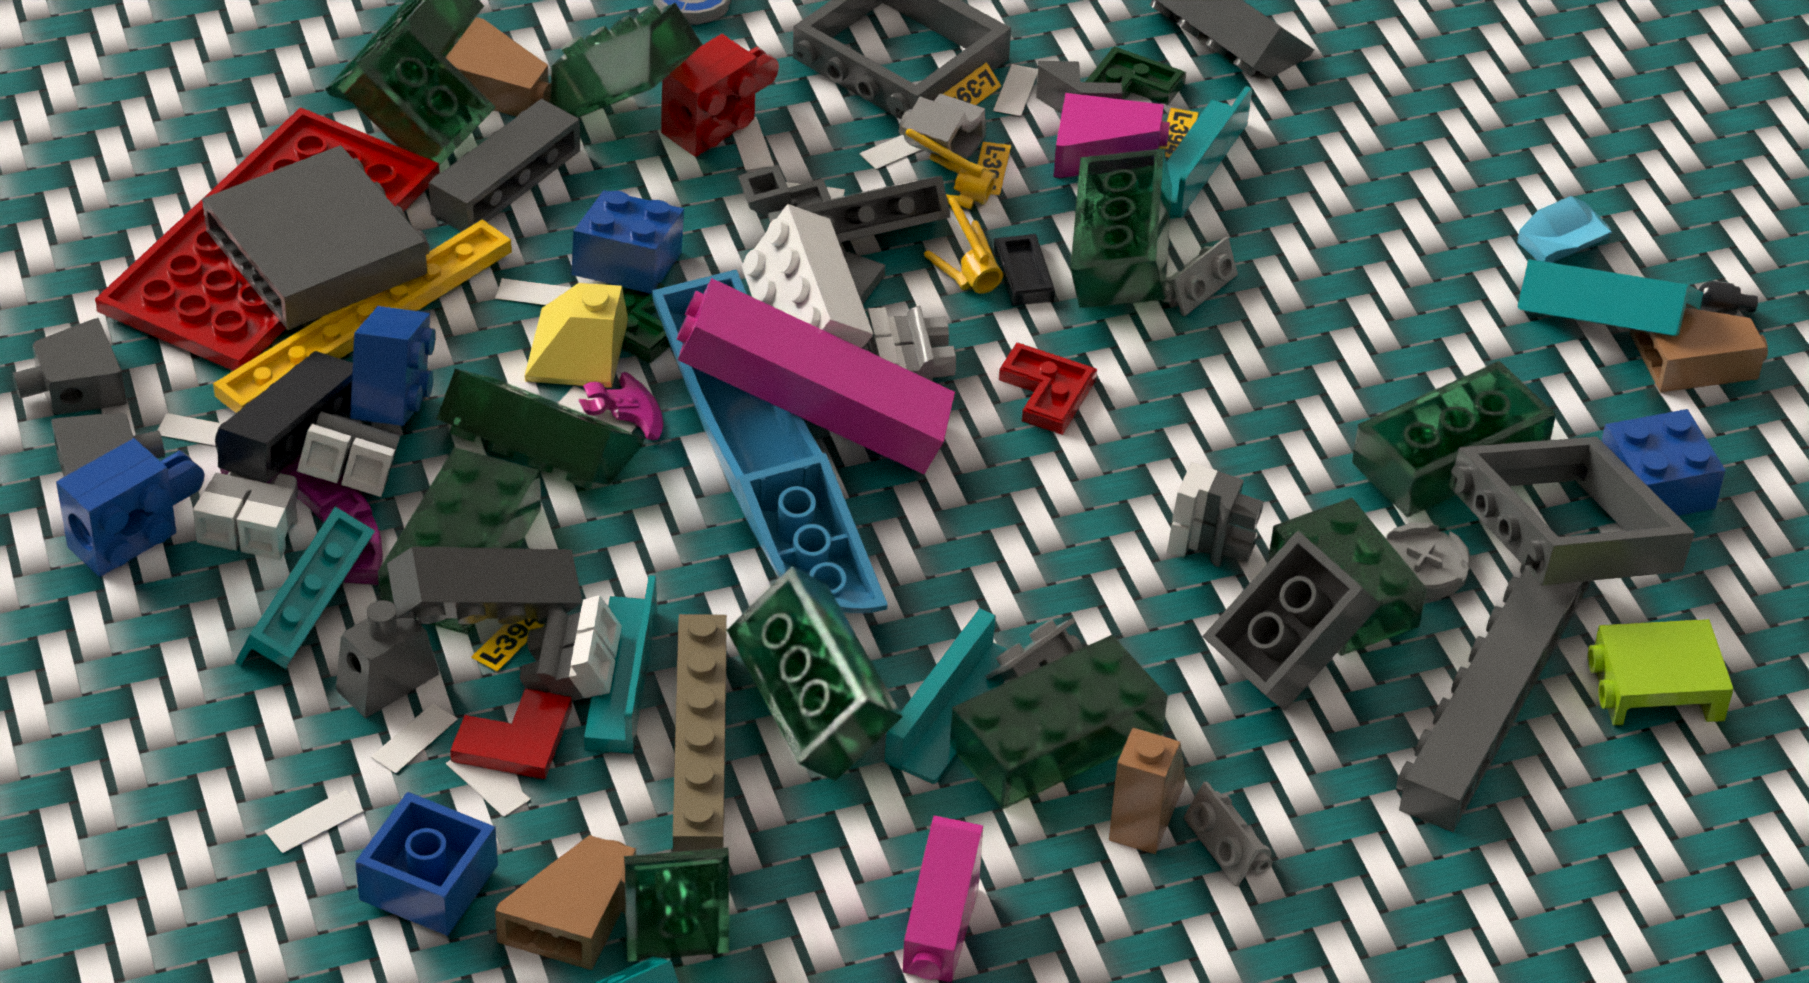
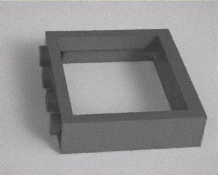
(977, 32)
(1653, 534)

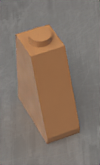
(500, 68)
(1705, 353)
(1146, 790)
(568, 905)

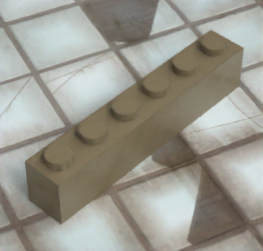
(700, 733)

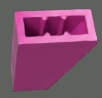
(1105, 127)
(943, 899)

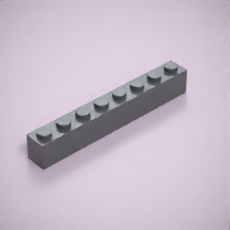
(1486, 699)

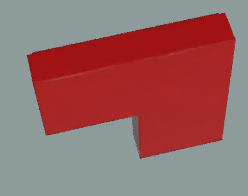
(1056, 383)
(515, 747)

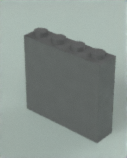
(315, 236)

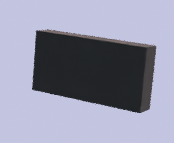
(1024, 269)

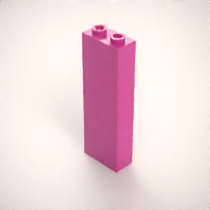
(815, 375)

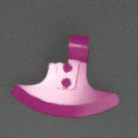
(629, 404)

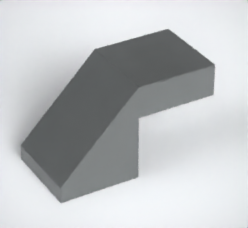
(1063, 77)
(768, 191)

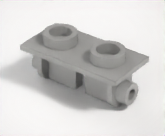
(1201, 277)
(1048, 645)
(1224, 836)

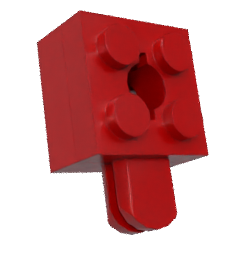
(714, 93)

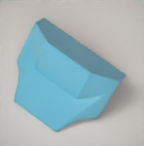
(1562, 230)

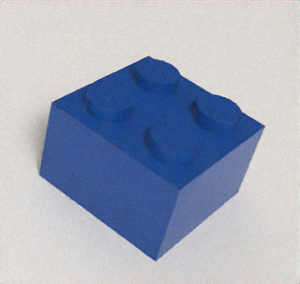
(627, 241)
(391, 365)
(1670, 459)
(427, 863)

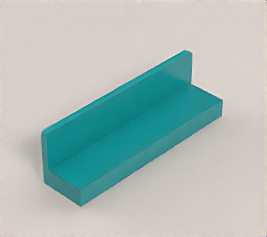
(1205, 148)
(1606, 297)
(308, 589)
(615, 715)
(922, 736)

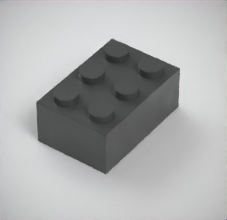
(1291, 620)

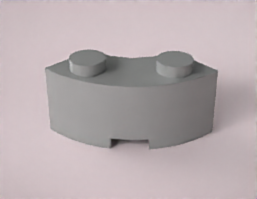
(948, 122)

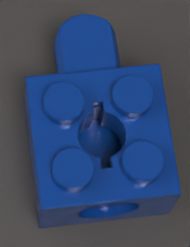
(124, 503)

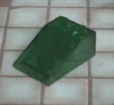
(676, 904)

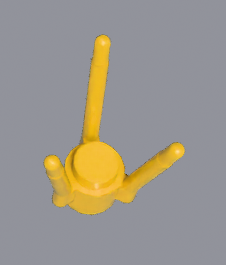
(972, 179)
(978, 265)

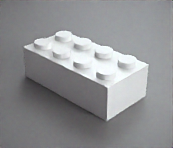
(806, 275)

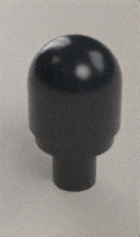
(1726, 298)

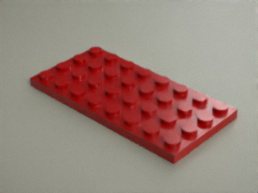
(193, 292)

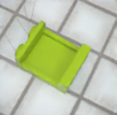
(1660, 667)

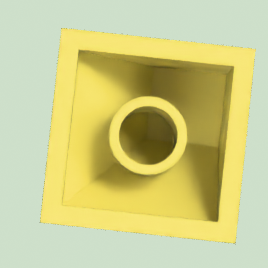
(579, 337)

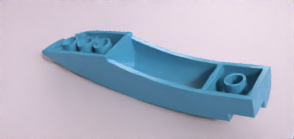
(776, 472)

